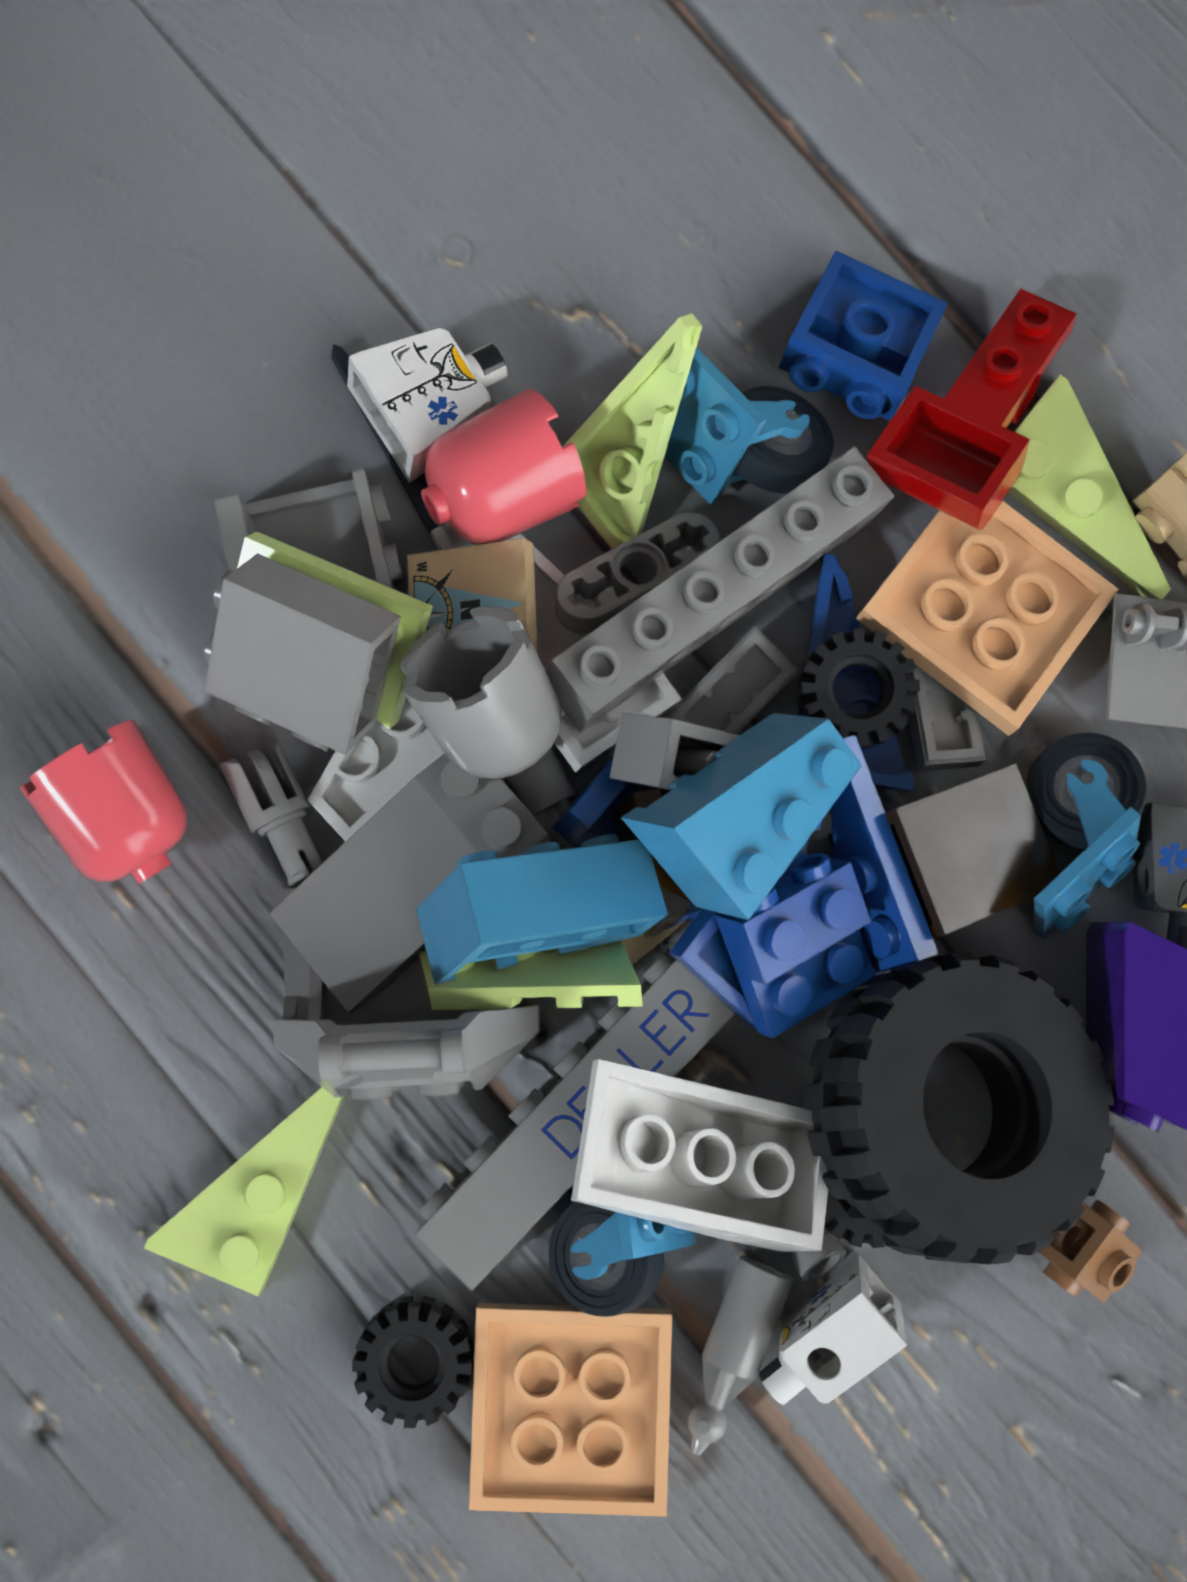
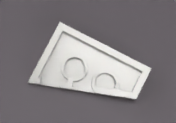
(373, 772)

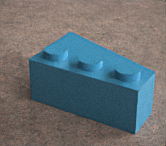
(747, 812)
(539, 903)

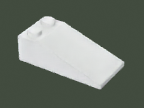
(700, 1159)

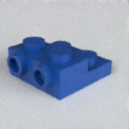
(861, 337)
(800, 943)

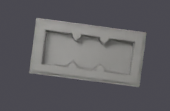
(737, 685)
(943, 728)

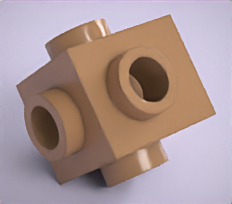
(1092, 1254)

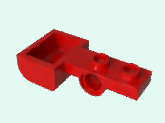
(959, 446)

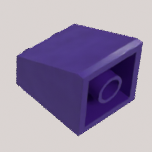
(1139, 1020)

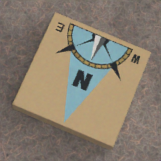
(476, 577)

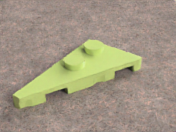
(629, 435)
(1078, 494)
(245, 1214)

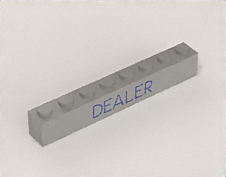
(537, 1159)

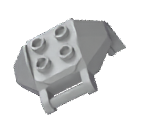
(393, 1035)

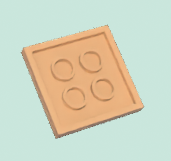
(989, 610)
(570, 1410)

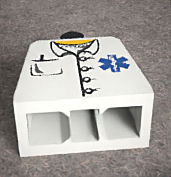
(421, 390)
(836, 1336)

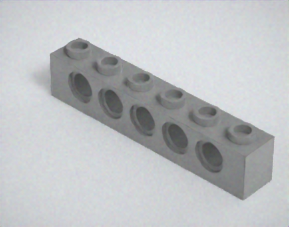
(716, 589)

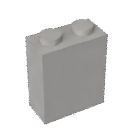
(299, 652)

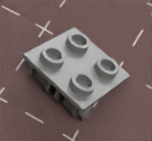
(1148, 662)

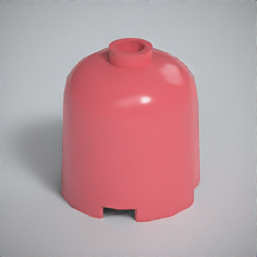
(502, 472)
(110, 807)

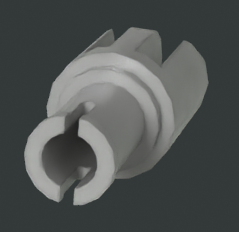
(274, 807)

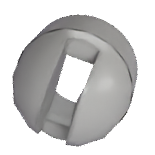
(817, 1263)

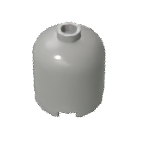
(483, 693)

